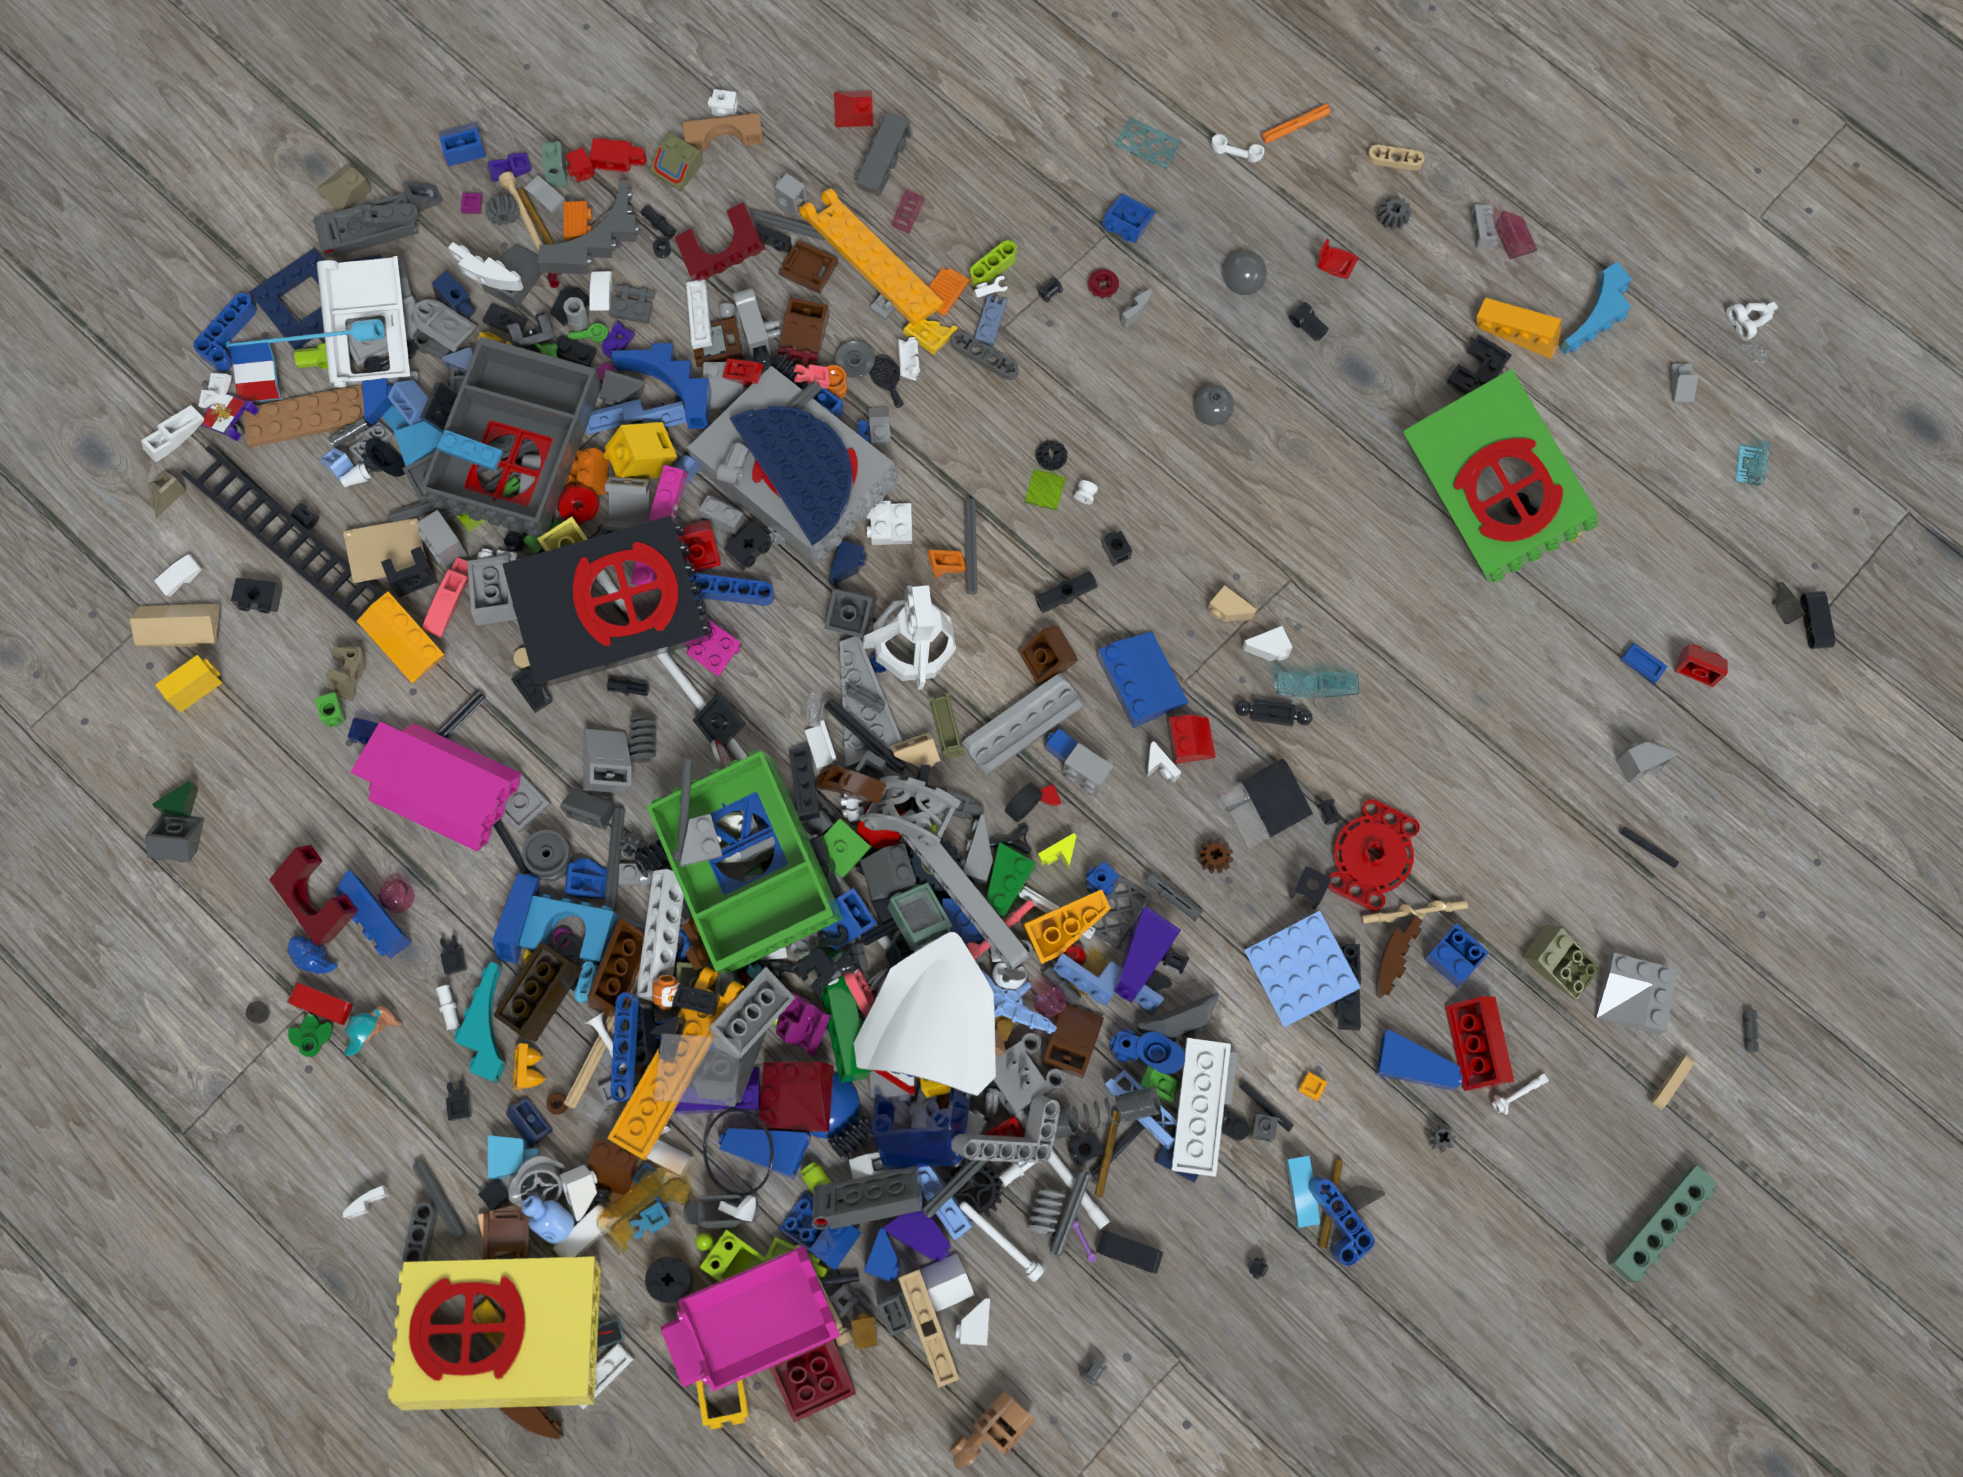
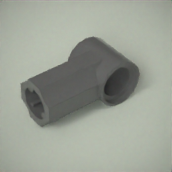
(431, 346)

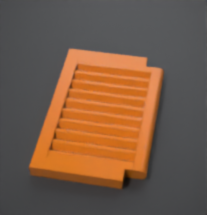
(948, 287)

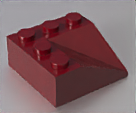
(796, 1096)

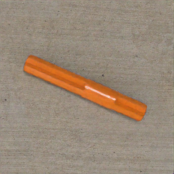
(1295, 123)

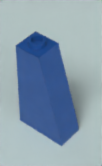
(513, 918)
(1415, 1064)

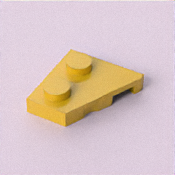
(930, 334)

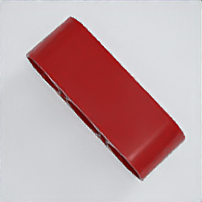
(320, 1003)

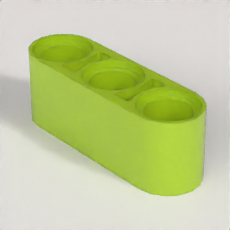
(996, 256)

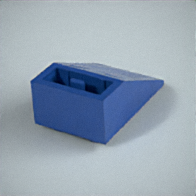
(826, 1244)

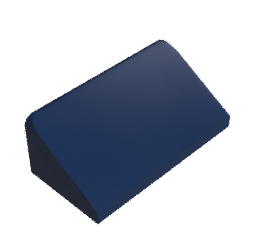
(528, 1121)

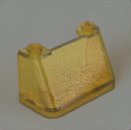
(614, 1221)

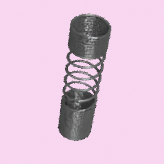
(1131, 1107)

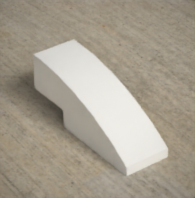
(172, 433)

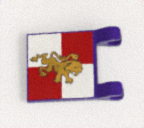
(225, 413)

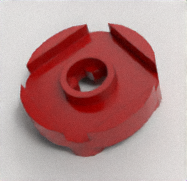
(578, 493)

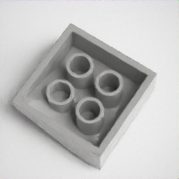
(1636, 994)

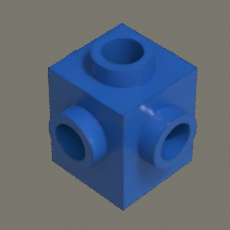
(1104, 873)
(1121, 1053)

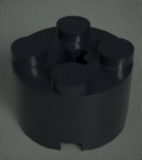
(659, 1271)

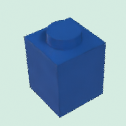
(1060, 745)

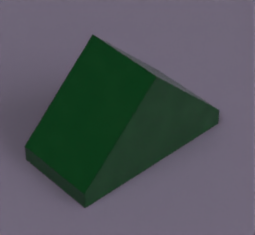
(179, 801)

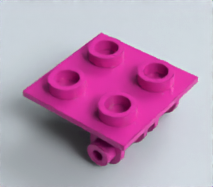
(715, 652)

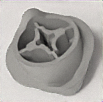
(548, 1180)

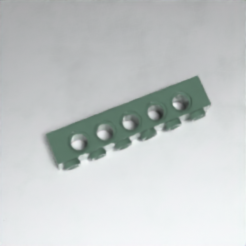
(1623, 1261)

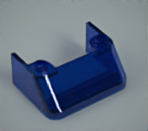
(922, 1145)

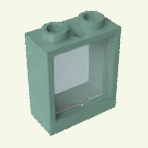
(919, 915)

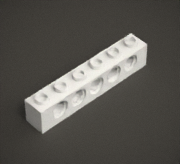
(660, 931)

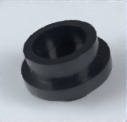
(1258, 1268)

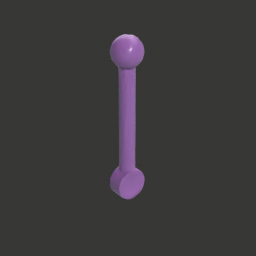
(1091, 1257)

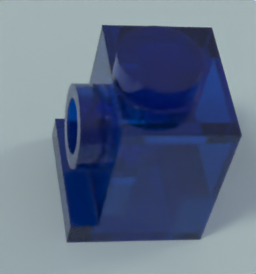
(361, 730)

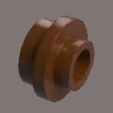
(552, 1099)

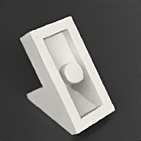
(1157, 759)

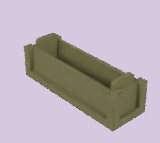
(946, 726)

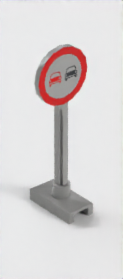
(723, 760)

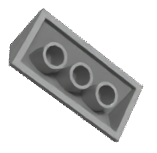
(753, 1010)

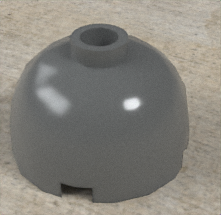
(1214, 405)

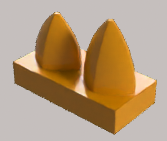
(522, 1076)

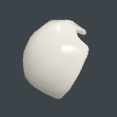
(1008, 978)

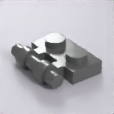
(630, 309)

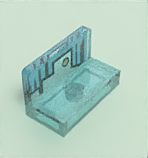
(1752, 463)

